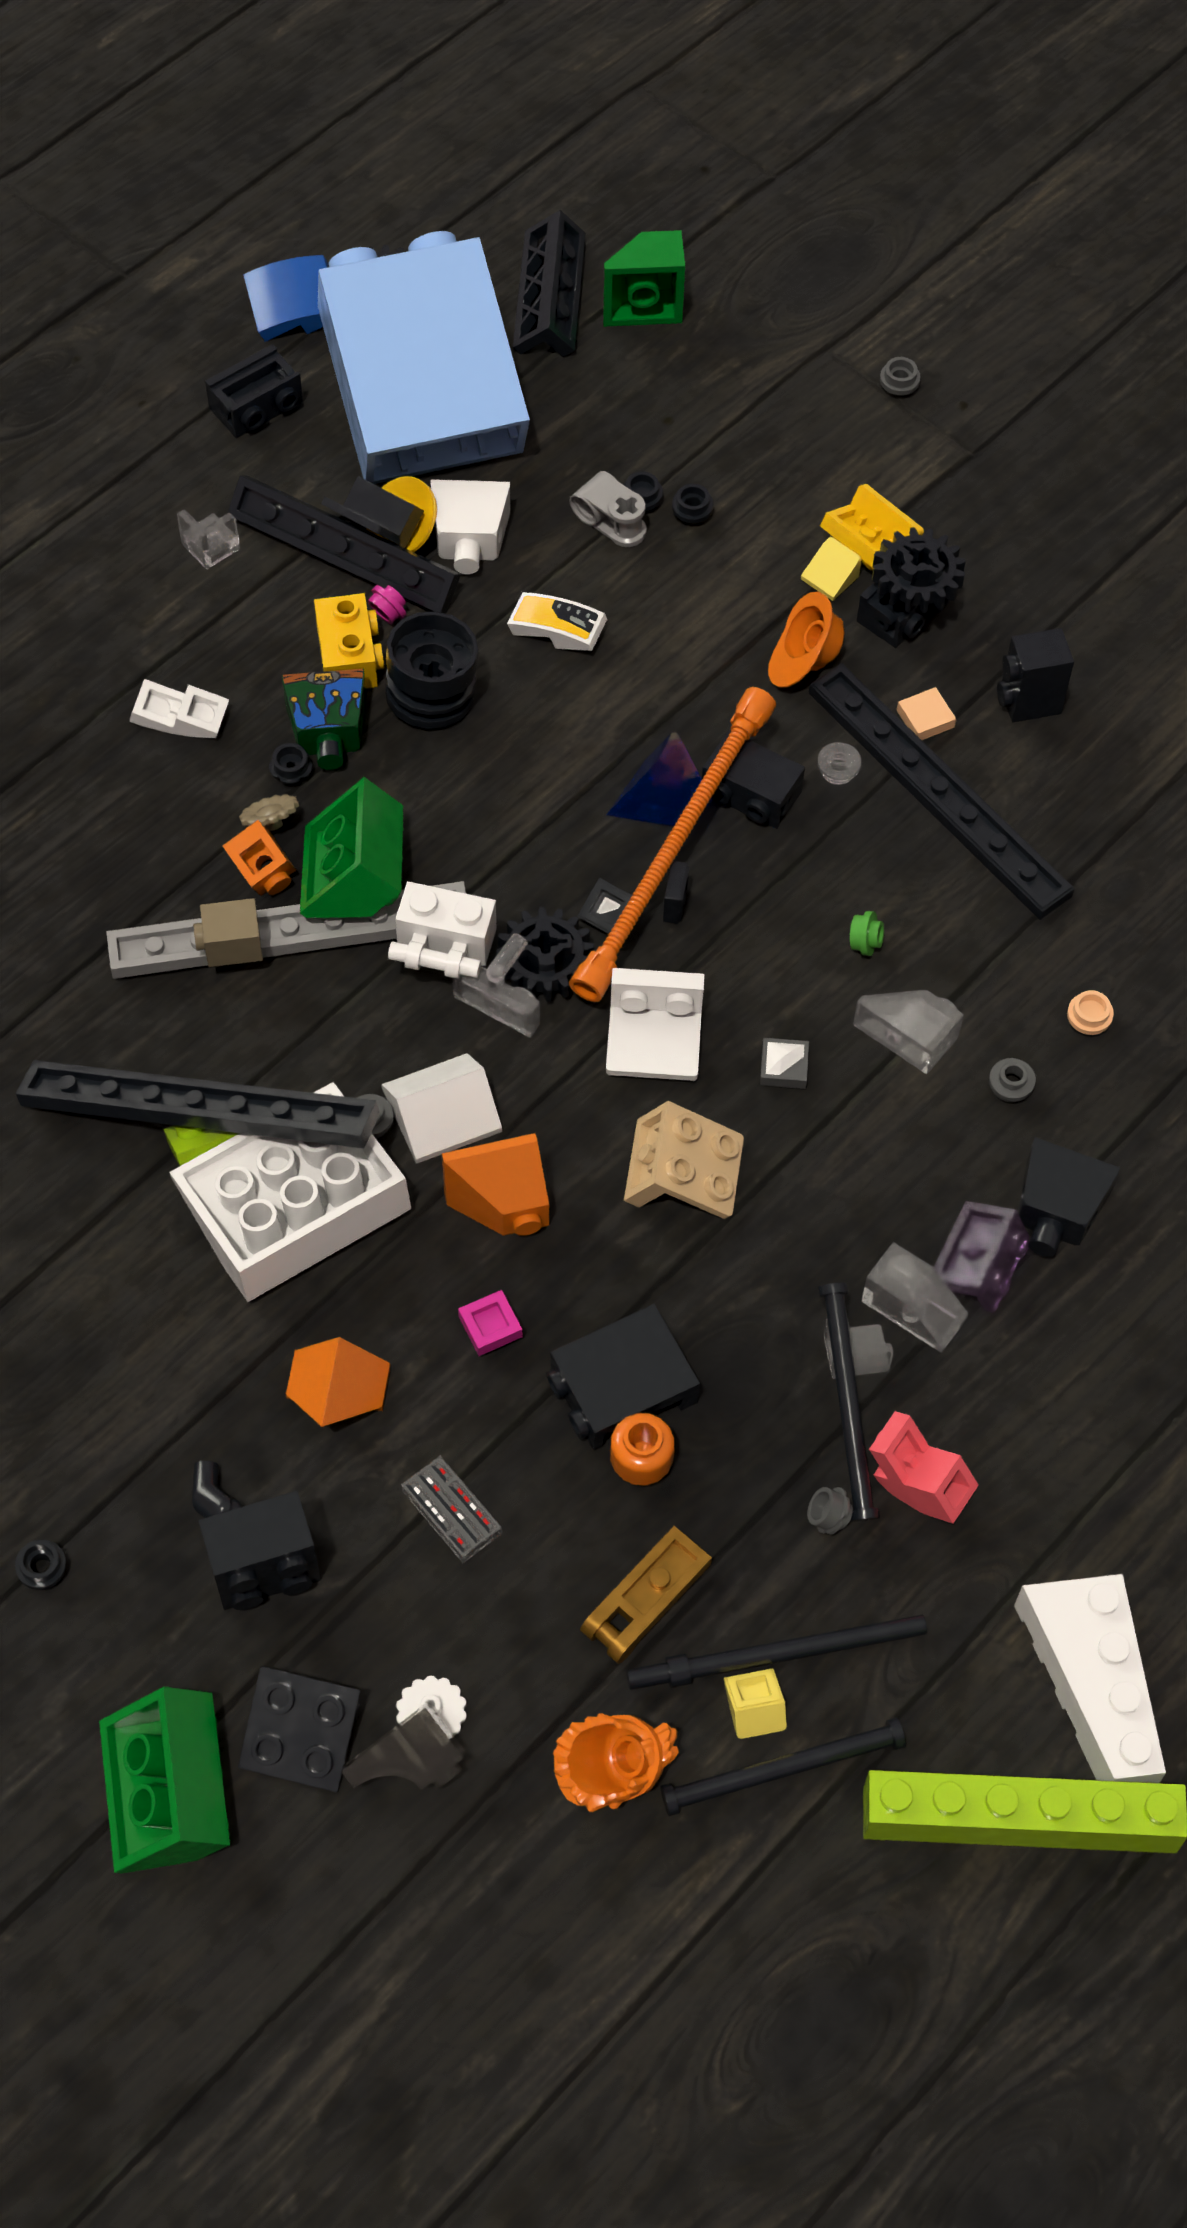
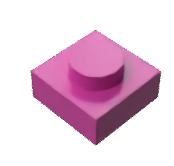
(490, 1322)

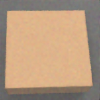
(926, 714)

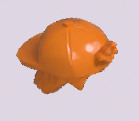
(611, 1759)

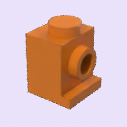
(248, 853)

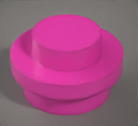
(387, 603)

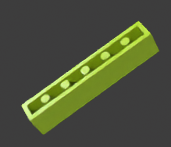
(1024, 1811)

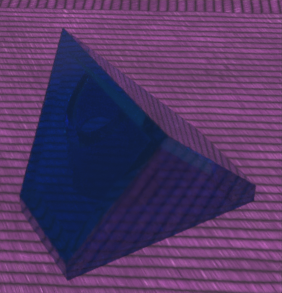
(660, 785)

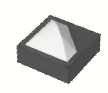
(784, 1063)

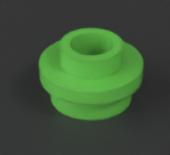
(866, 933)

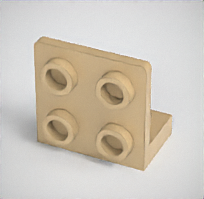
(684, 1158)

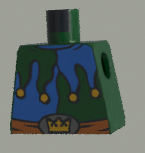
(326, 712)

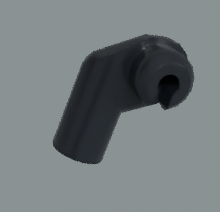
(205, 1495)

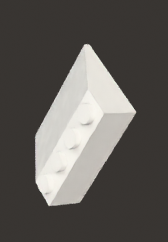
(288, 1202)

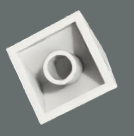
(443, 1107)

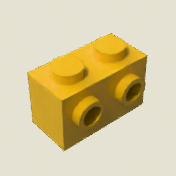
(346, 636)

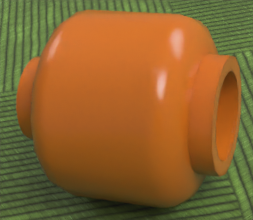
(642, 1449)

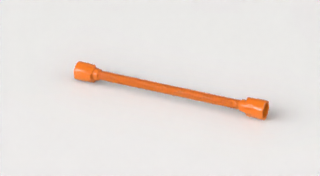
(595, 972)

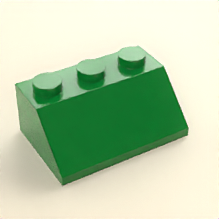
(353, 855)
(164, 1780)

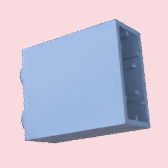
(421, 357)

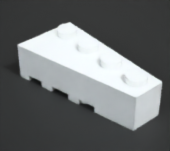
(1095, 1663)

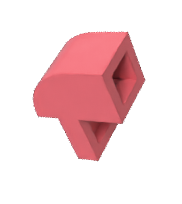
(919, 1474)

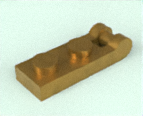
(647, 1593)

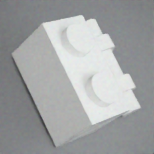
(443, 930)

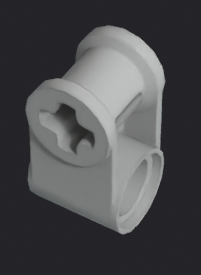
(611, 509)

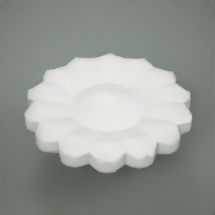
(441, 1696)

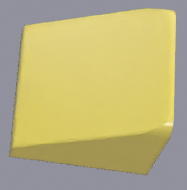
(832, 569)
(756, 1703)

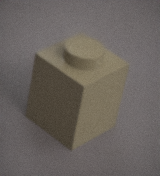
(229, 932)

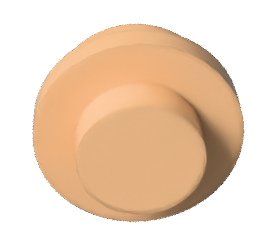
(1090, 1012)

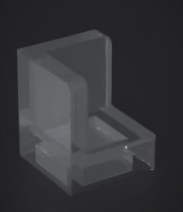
(210, 538)
(868, 1349)

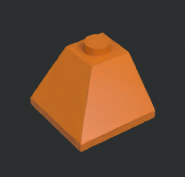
(499, 1185)

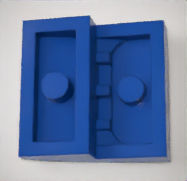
(286, 295)

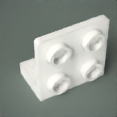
(655, 1024)

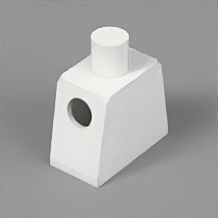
(470, 520)

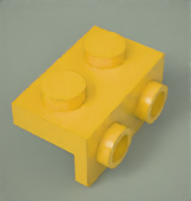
(866, 523)

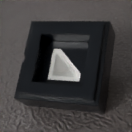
(604, 906)

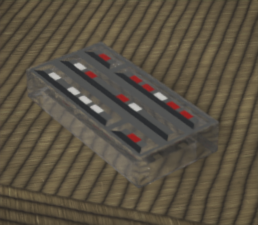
(451, 1509)

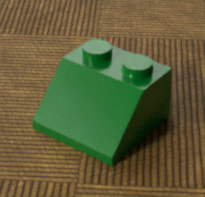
(645, 281)

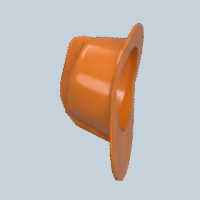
(808, 641)

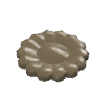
(270, 811)

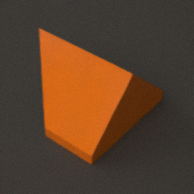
(337, 1381)

